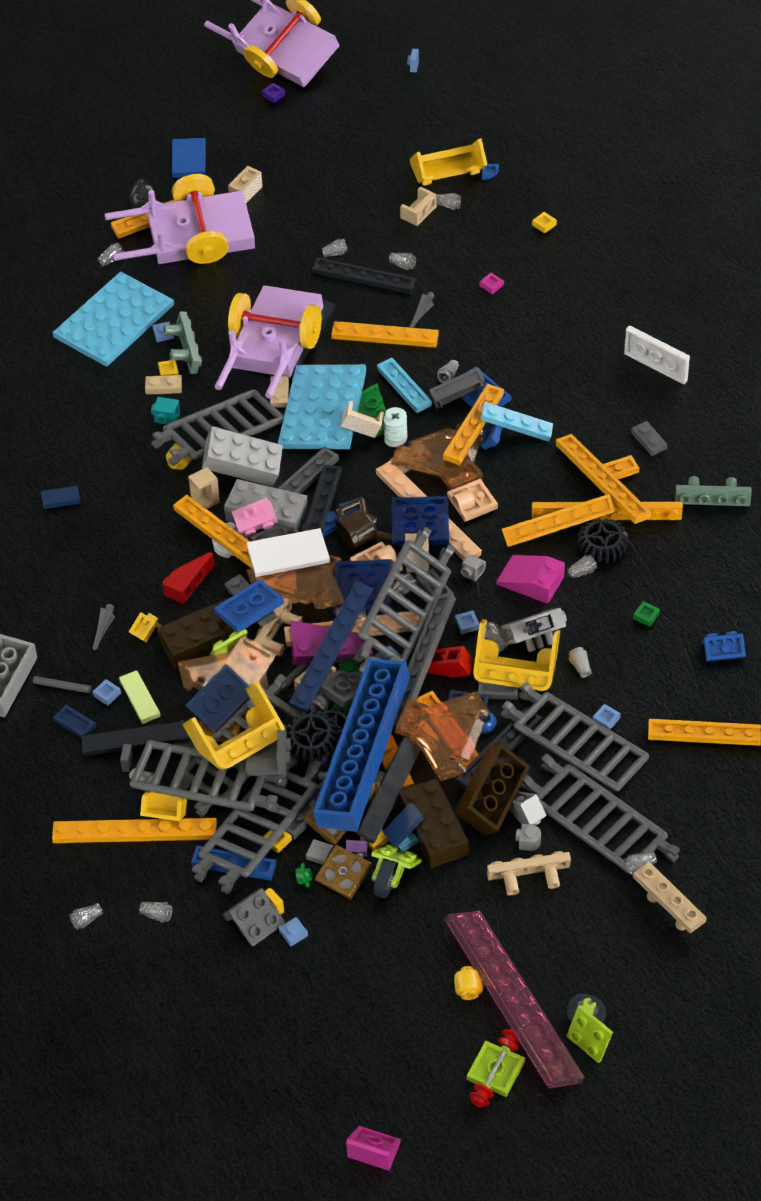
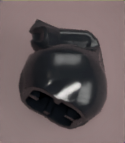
(139, 193)

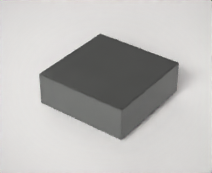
(126, 757)

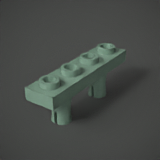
(190, 348)
(713, 495)

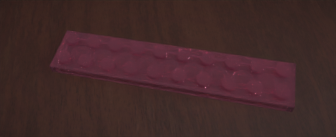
(514, 999)

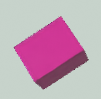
(372, 1147)

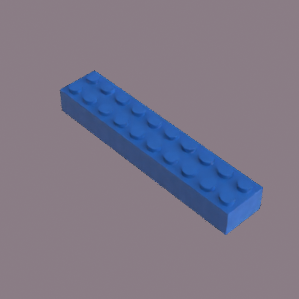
(361, 745)

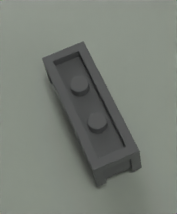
(457, 387)

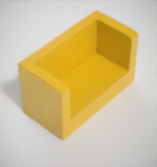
(163, 806)

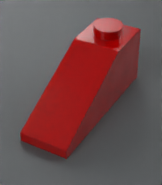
(186, 578)
(451, 662)

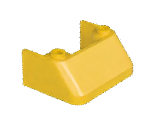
(449, 163)
(513, 672)
(263, 731)

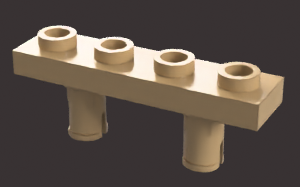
(266, 634)
(535, 864)
(664, 892)

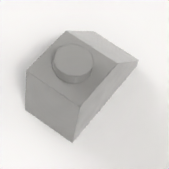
(527, 808)

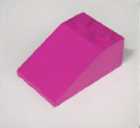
(532, 576)

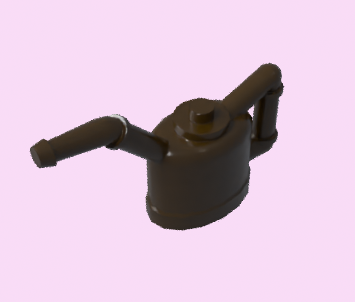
(358, 526)

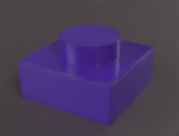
(273, 92)

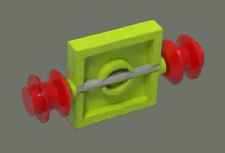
(495, 1069)

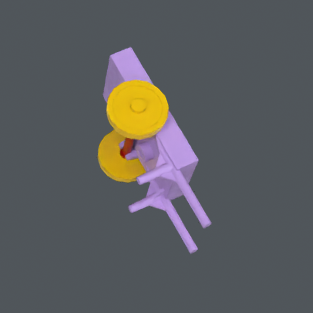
(283, 41)
(195, 225)
(271, 332)

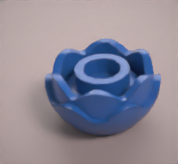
(490, 723)

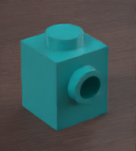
(165, 410)

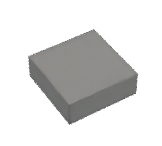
(319, 852)

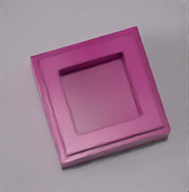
(491, 283)

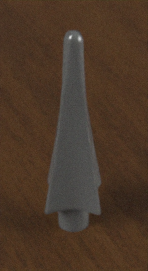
(424, 305)
(105, 619)

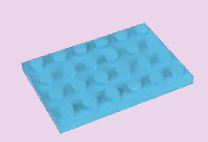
(113, 318)
(318, 404)

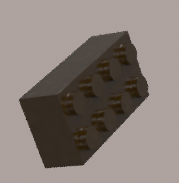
(193, 635)
(492, 789)
(439, 831)

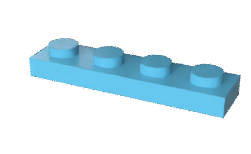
(404, 385)
(516, 421)

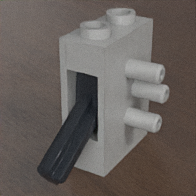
(534, 627)

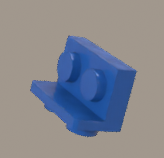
(724, 647)

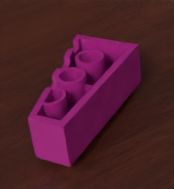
(308, 637)

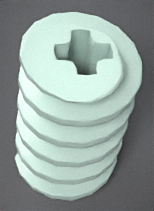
(395, 427)

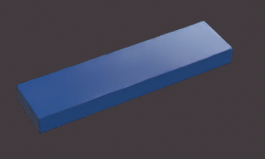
(264, 869)

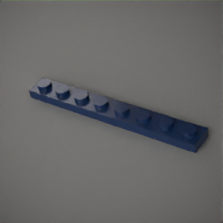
(330, 647)

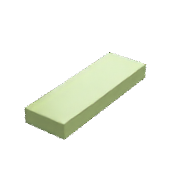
(139, 697)

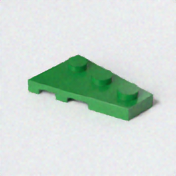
(371, 404)

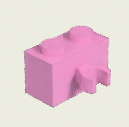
(255, 517)

